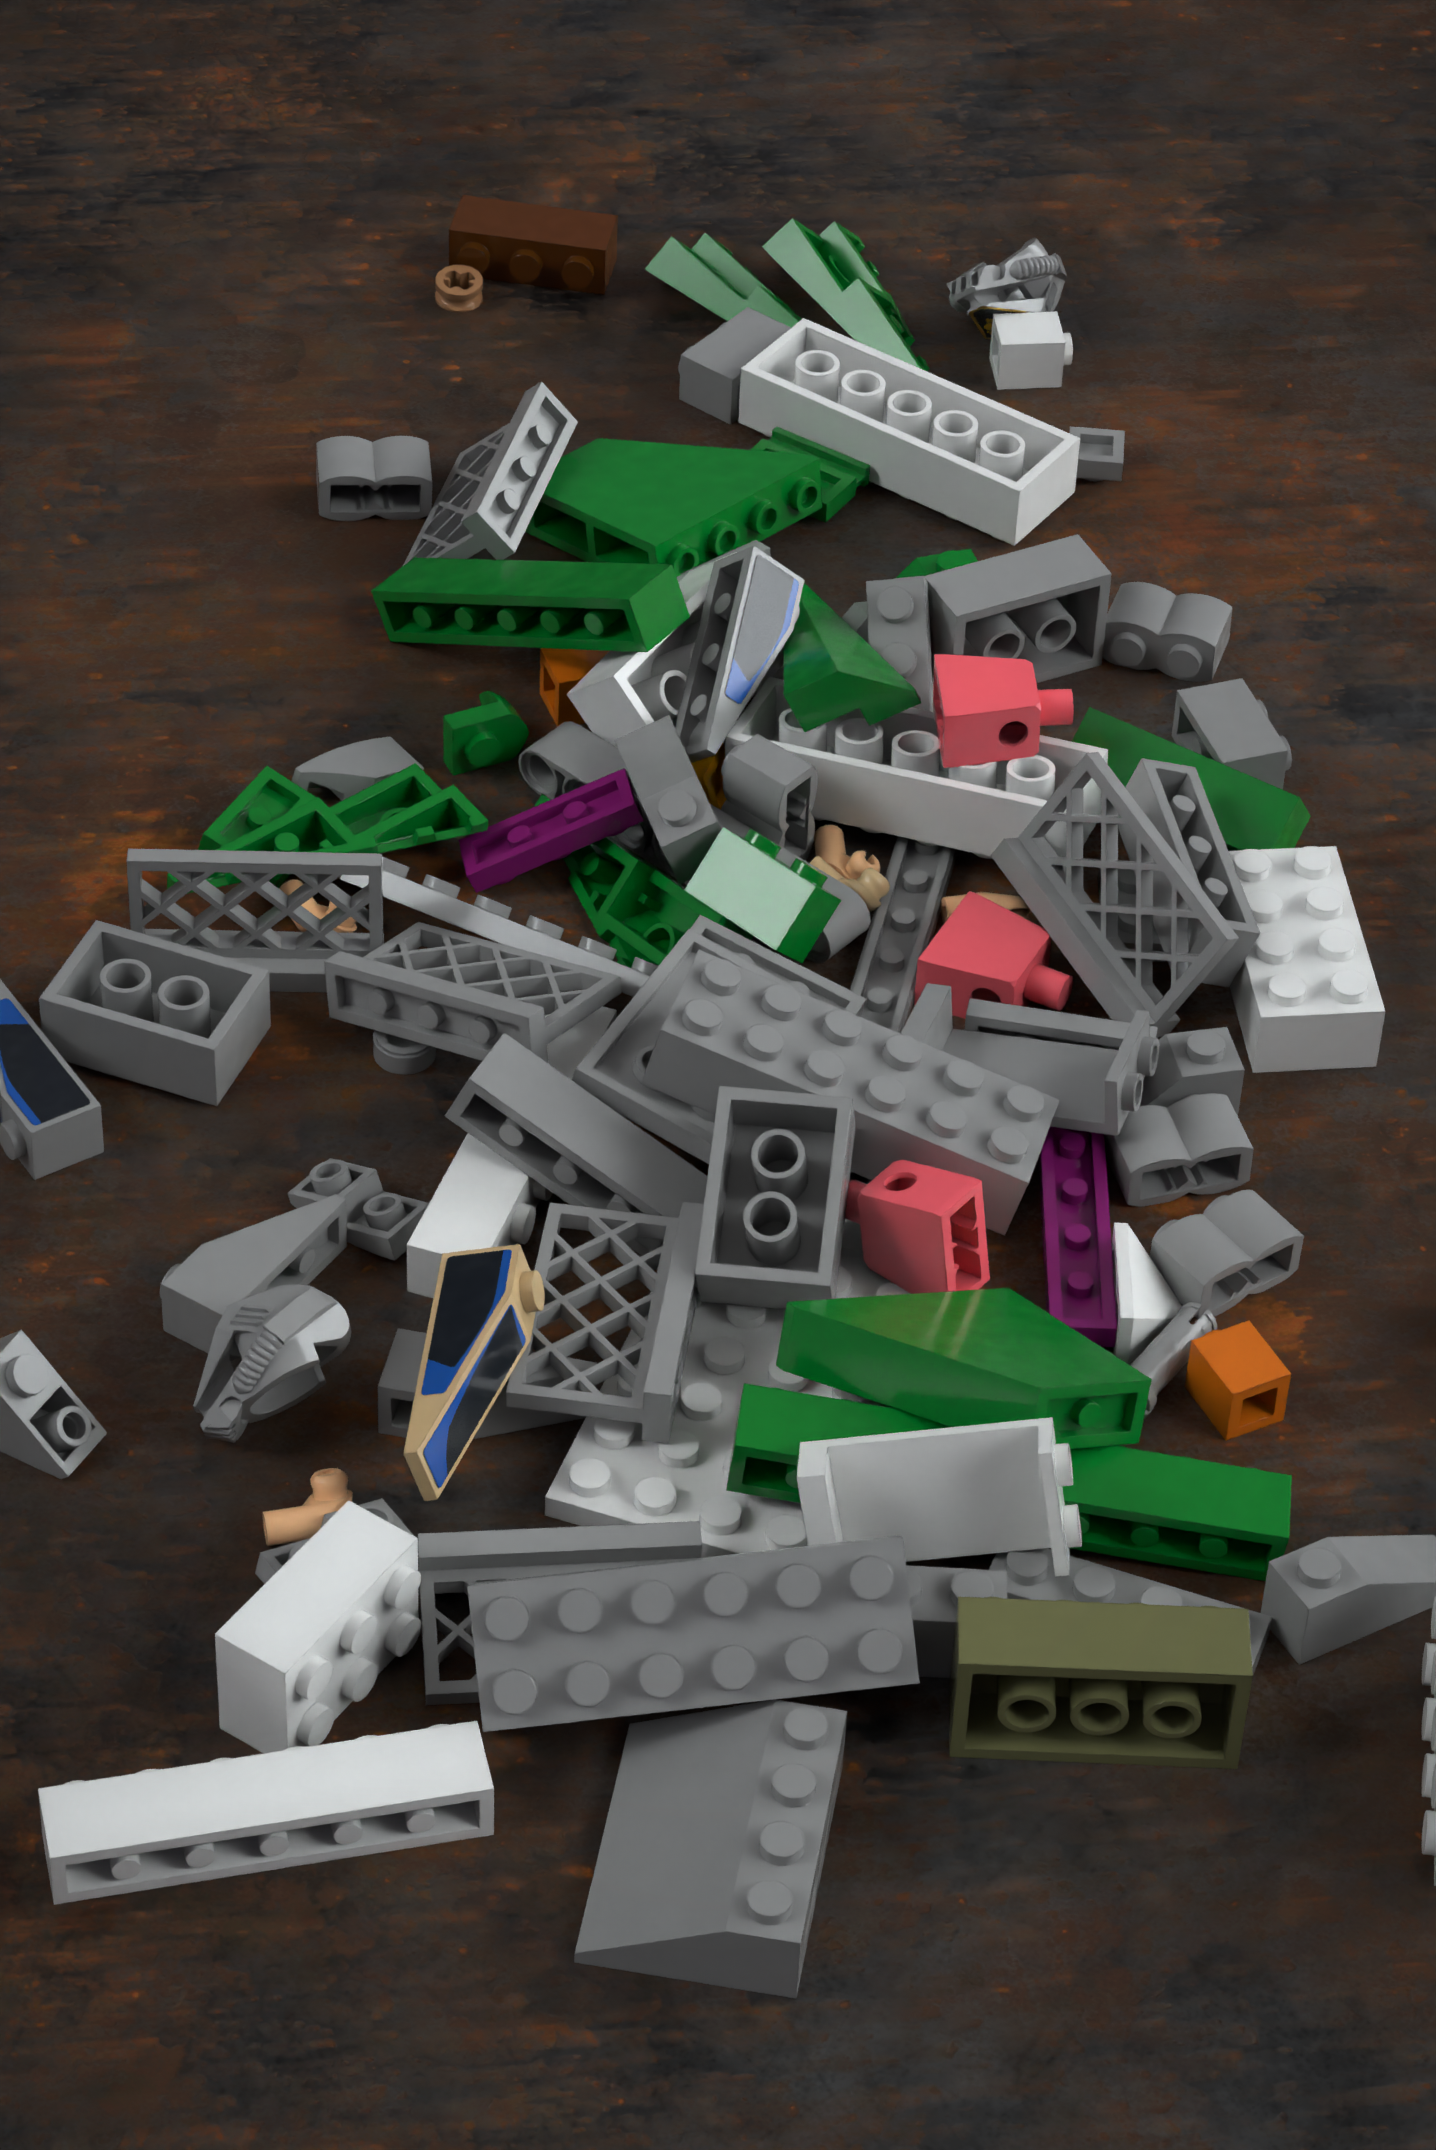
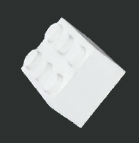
(318, 1632)

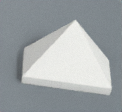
(1141, 1295)

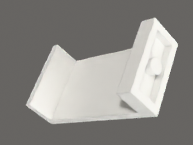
(944, 1490)

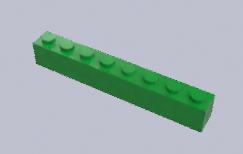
(1126, 1497)

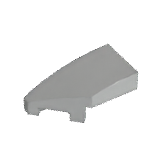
(354, 766)

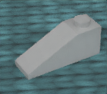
(670, 795)
(248, 1262)
(1347, 1590)

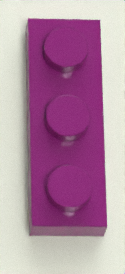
(550, 830)

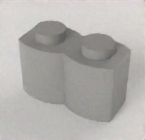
(373, 478)
(1167, 631)
(771, 793)
(1180, 1150)
(1226, 1252)

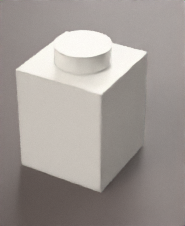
(1029, 350)

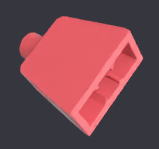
(992, 709)
(993, 958)
(922, 1227)

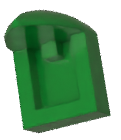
(482, 735)

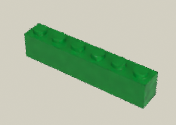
(531, 604)

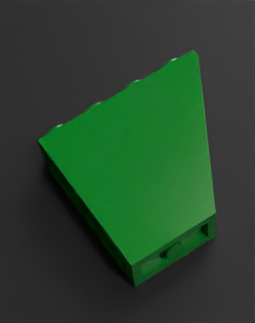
(671, 501)
(967, 1362)

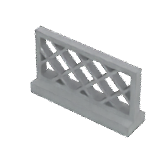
(498, 483)
(1089, 930)
(292, 958)
(429, 1000)
(663, 1335)
(458, 1559)

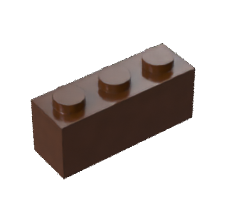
(534, 244)

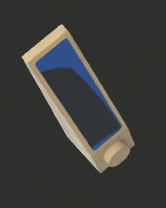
(471, 1346)

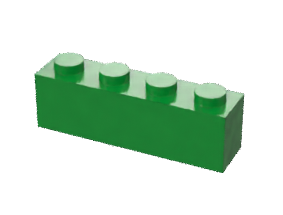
(1245, 808)

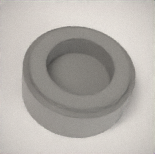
(401, 1055)

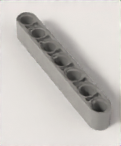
(576, 757)

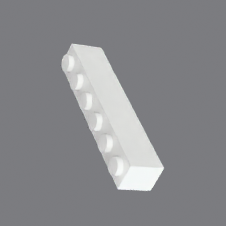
(482, 1194)
(266, 1811)

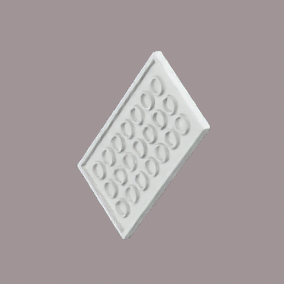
(628, 1480)

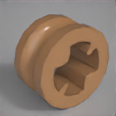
(458, 288)

